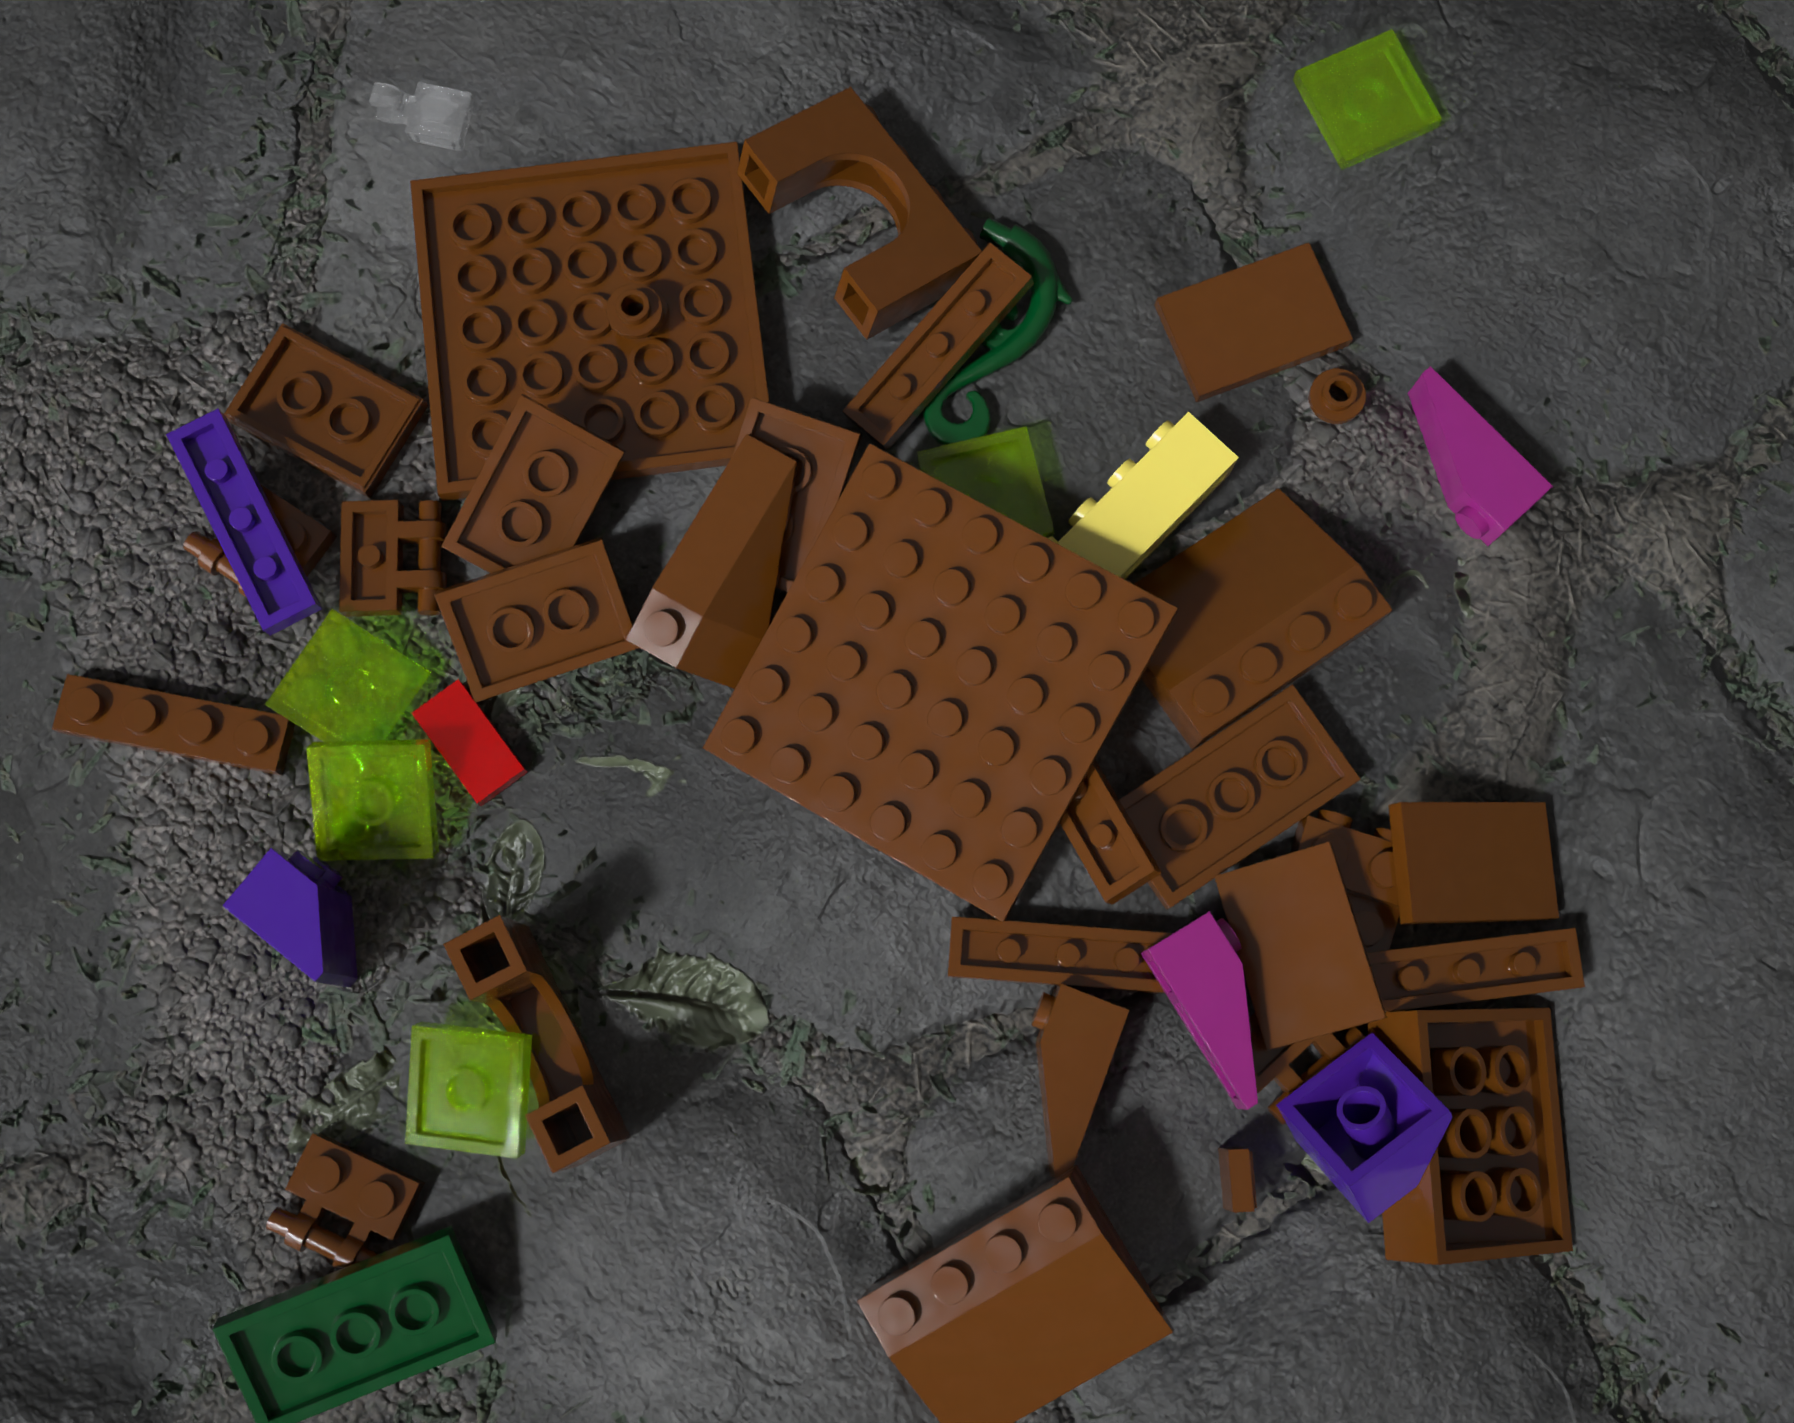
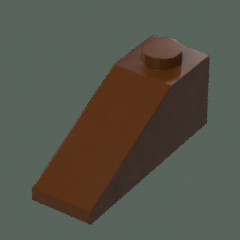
(1073, 1059)

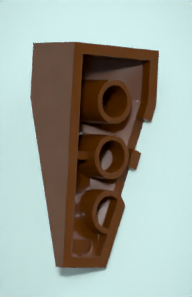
(723, 575)

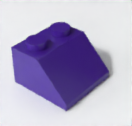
(300, 914)
(1367, 1125)

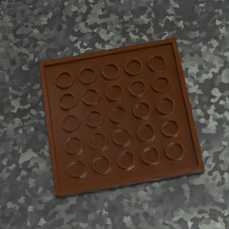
(520, 292)
(939, 681)

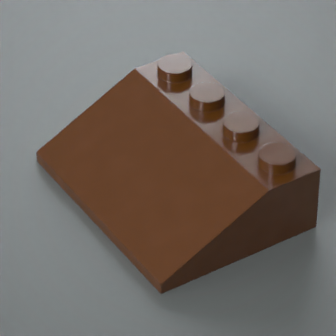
(1253, 615)
(1501, 1162)
(1016, 1307)

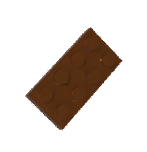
(1236, 793)

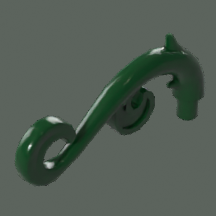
(1004, 344)

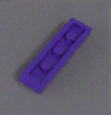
(244, 522)

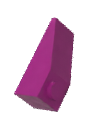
(1477, 469)
(1209, 993)

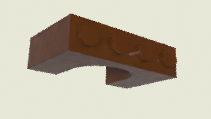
(847, 146)
(509, 974)

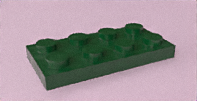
(356, 1330)

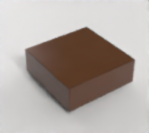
(1237, 1179)

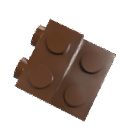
(1366, 871)

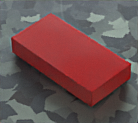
(469, 742)

